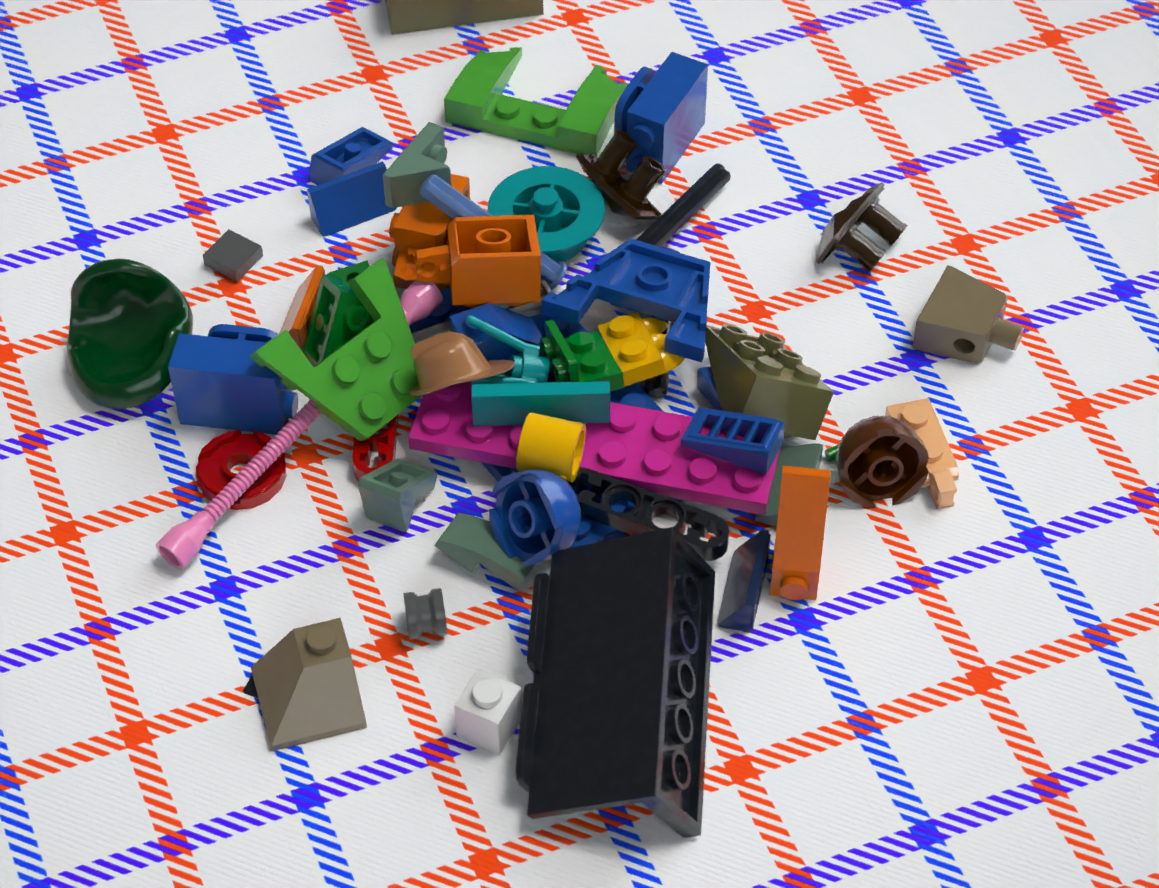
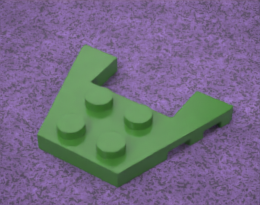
(366, 377)

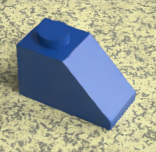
(503, 319)

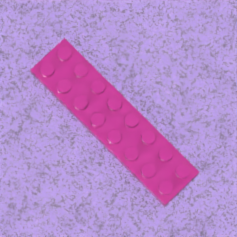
(634, 447)

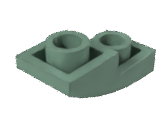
(472, 542)

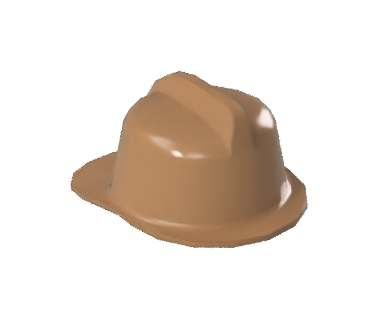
(451, 360)

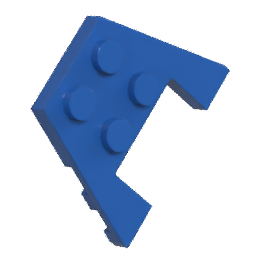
(647, 281)

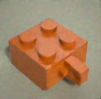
(420, 228)
(486, 261)

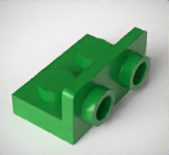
(334, 319)
(580, 357)

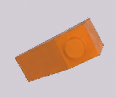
(800, 532)

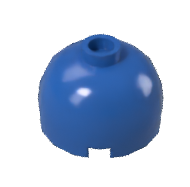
(534, 515)

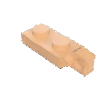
(941, 462)

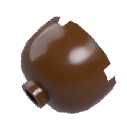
(881, 461)

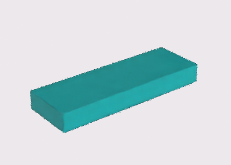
(564, 400)

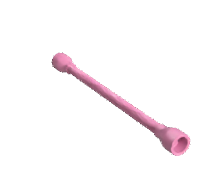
(185, 539)

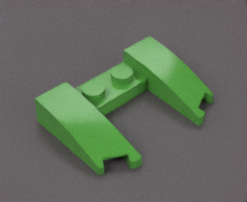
(478, 104)

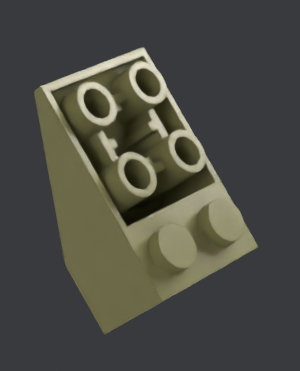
(766, 380)

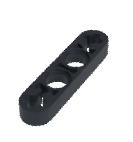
(647, 507)

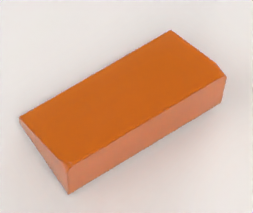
(302, 306)

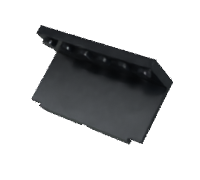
(619, 680)

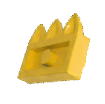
(638, 347)

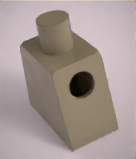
(964, 319)

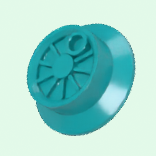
(564, 206)

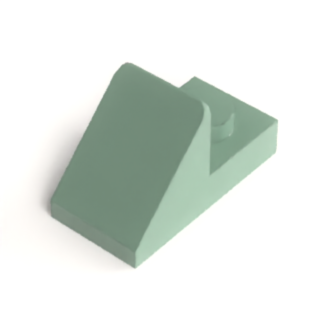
(415, 164)
(392, 490)

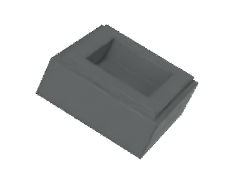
(233, 255)

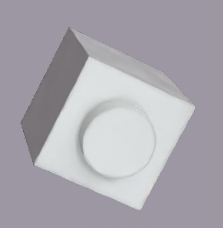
(488, 711)

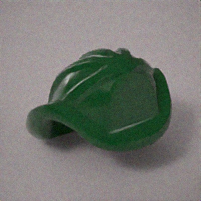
(124, 332)

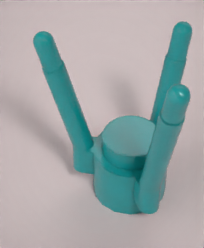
(528, 365)

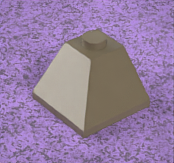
(309, 686)

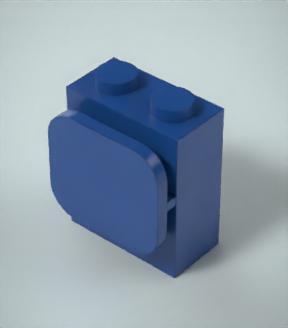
(663, 110)
(222, 385)

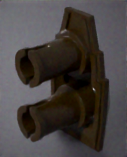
(624, 195)
(843, 231)

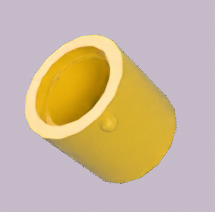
(551, 445)

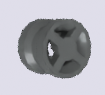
(425, 613)

